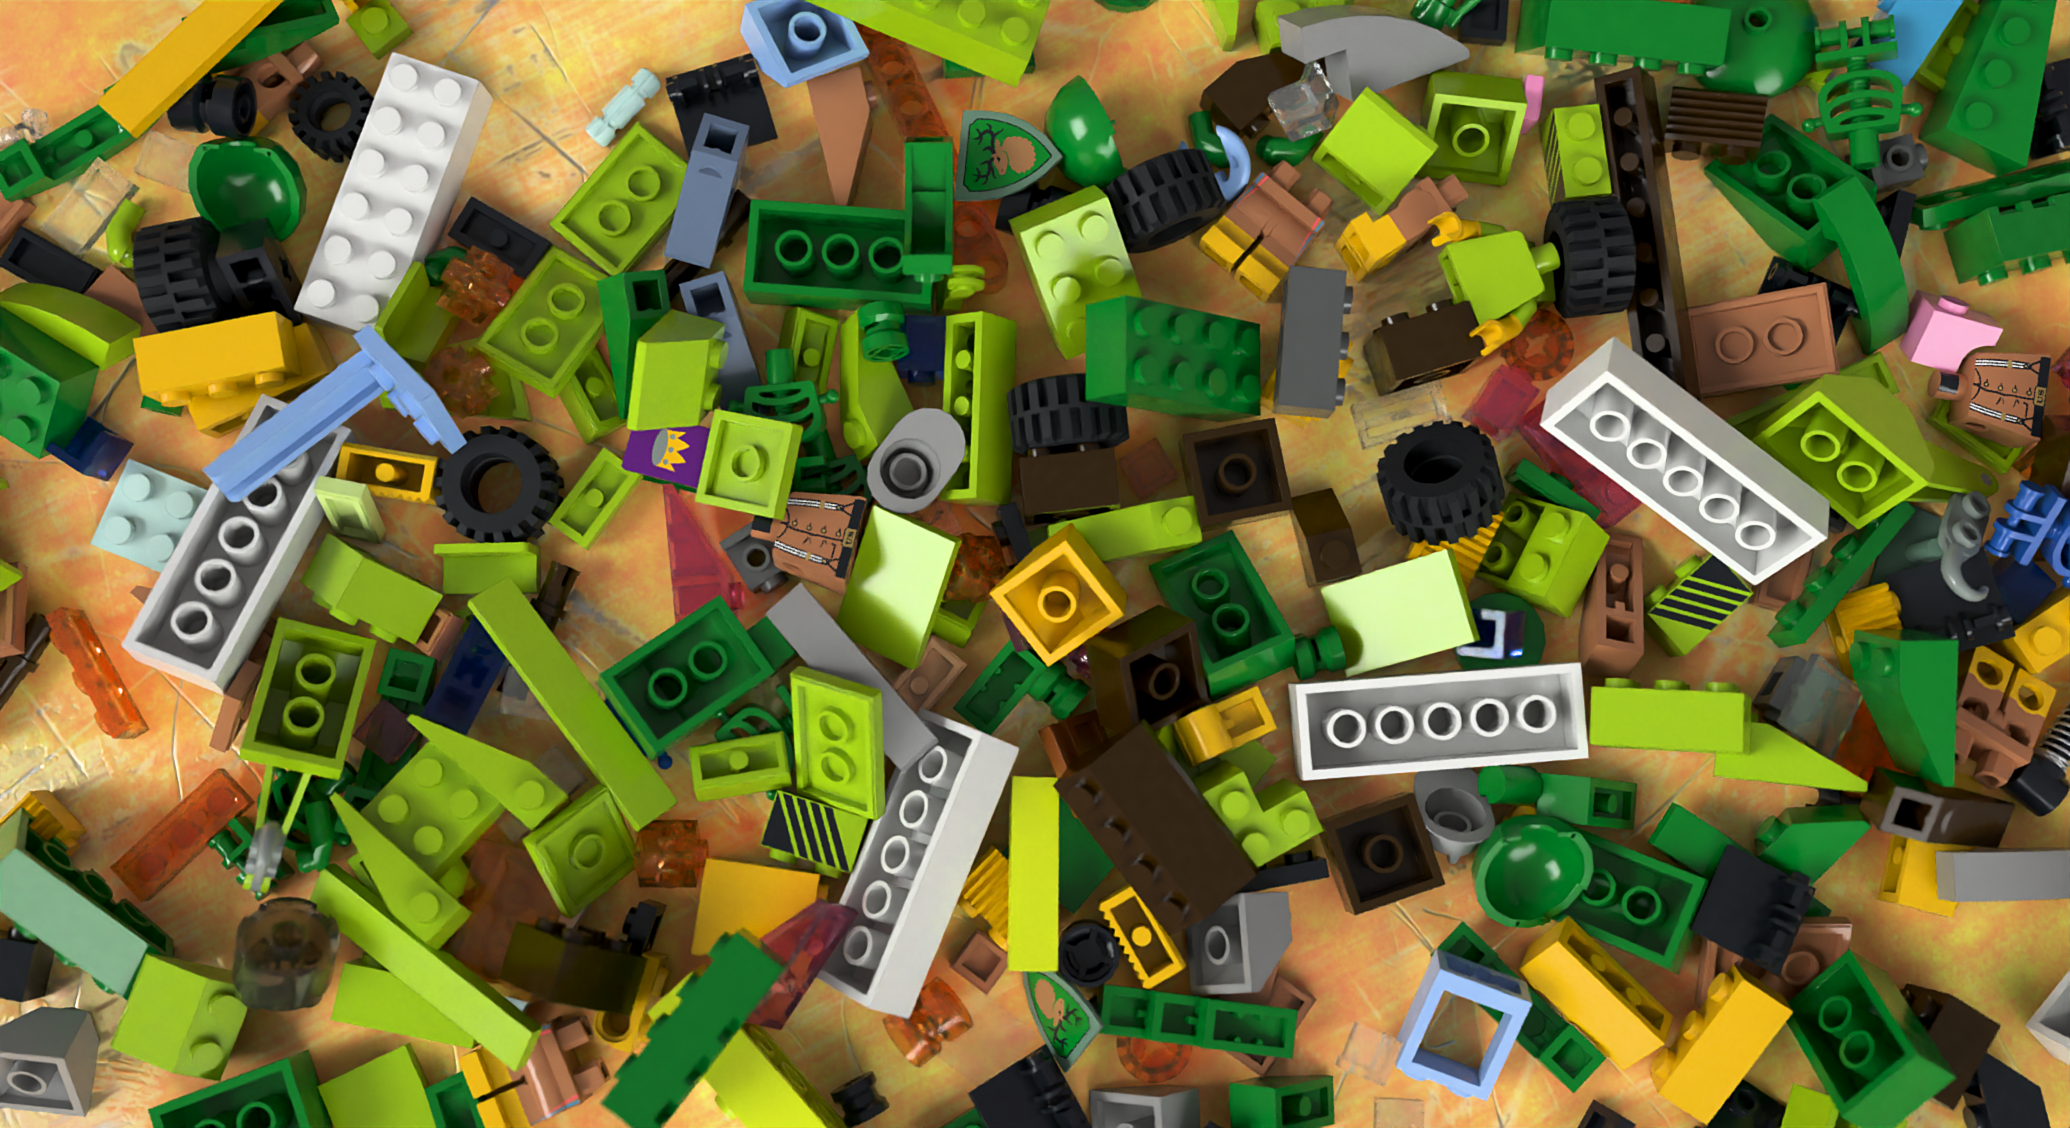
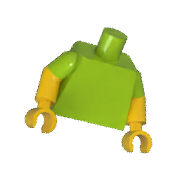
(1493, 273)

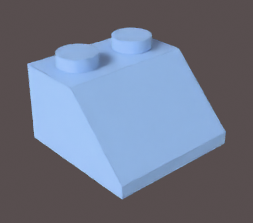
(799, 40)

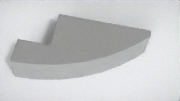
(1366, 46)
(833, 652)
(2003, 874)

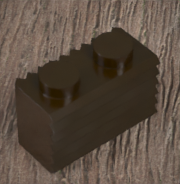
(1715, 125)

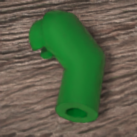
(1206, 140)
(321, 838)

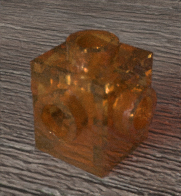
(475, 285)
(475, 385)
(976, 569)
(670, 854)

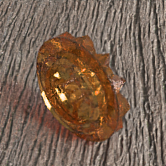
(1557, 346)
(1158, 1066)

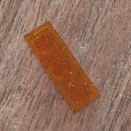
(96, 674)
(182, 835)

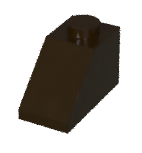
(1324, 538)

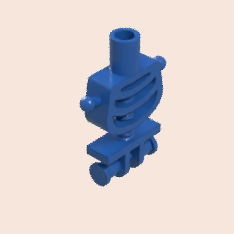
(2045, 523)

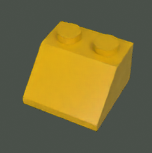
(1060, 595)

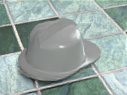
(916, 460)
(1453, 811)

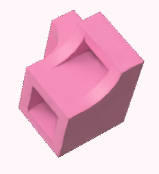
(1945, 331)

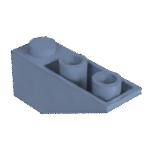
(707, 190)
(715, 300)

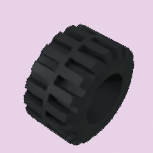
(1165, 199)
(1594, 256)
(180, 275)
(1057, 415)
(470, 463)
(1441, 482)

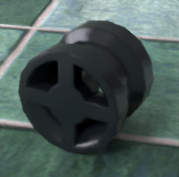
(859, 1099)

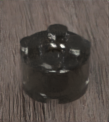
(285, 955)

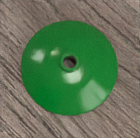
(1764, 57)

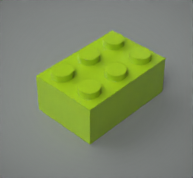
(1074, 261)
(1671, 717)

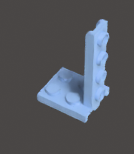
(328, 406)

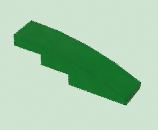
(1000, 688)
(1699, 847)
(1197, 1021)

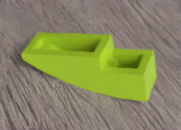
(75, 321)

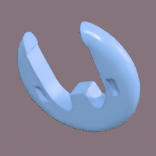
(1239, 164)

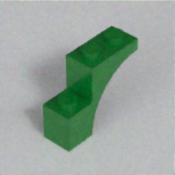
(929, 207)

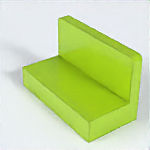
(413, 320)
(477, 566)

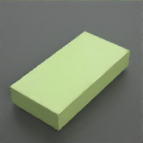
(350, 509)

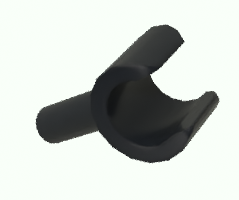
(1834, 797)

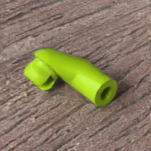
(120, 232)

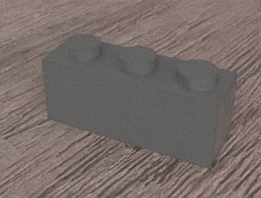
(1311, 342)

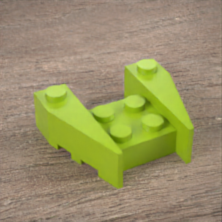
(433, 818)

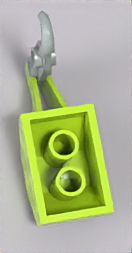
(1869, 455)
(301, 723)

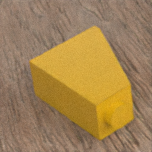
(751, 897)

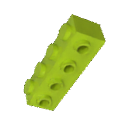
(976, 386)

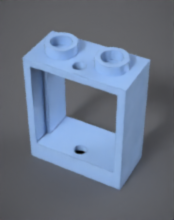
(1479, 985)

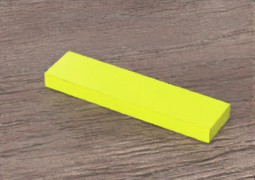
(1033, 874)

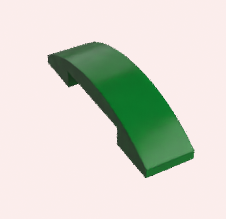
(62, 154)
(1870, 261)
(408, 685)
(1543, 1033)

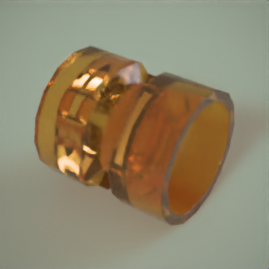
(935, 1018)

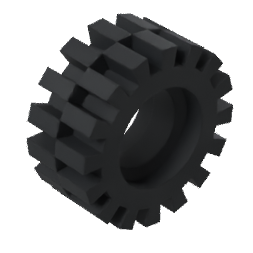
(317, 101)

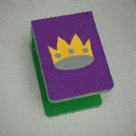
(668, 455)

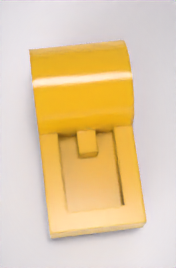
(1223, 726)
(652, 984)

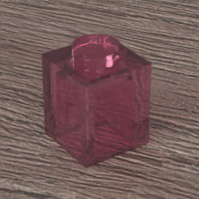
(1501, 402)

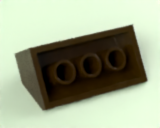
(1156, 827)

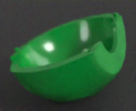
(1083, 136)
(246, 182)
(1530, 870)

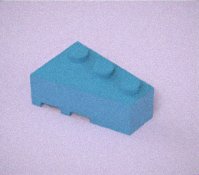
(1916, 31)

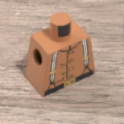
(1996, 396)
(816, 537)

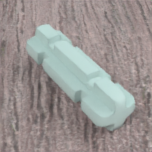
(623, 107)

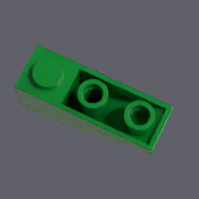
(630, 308)

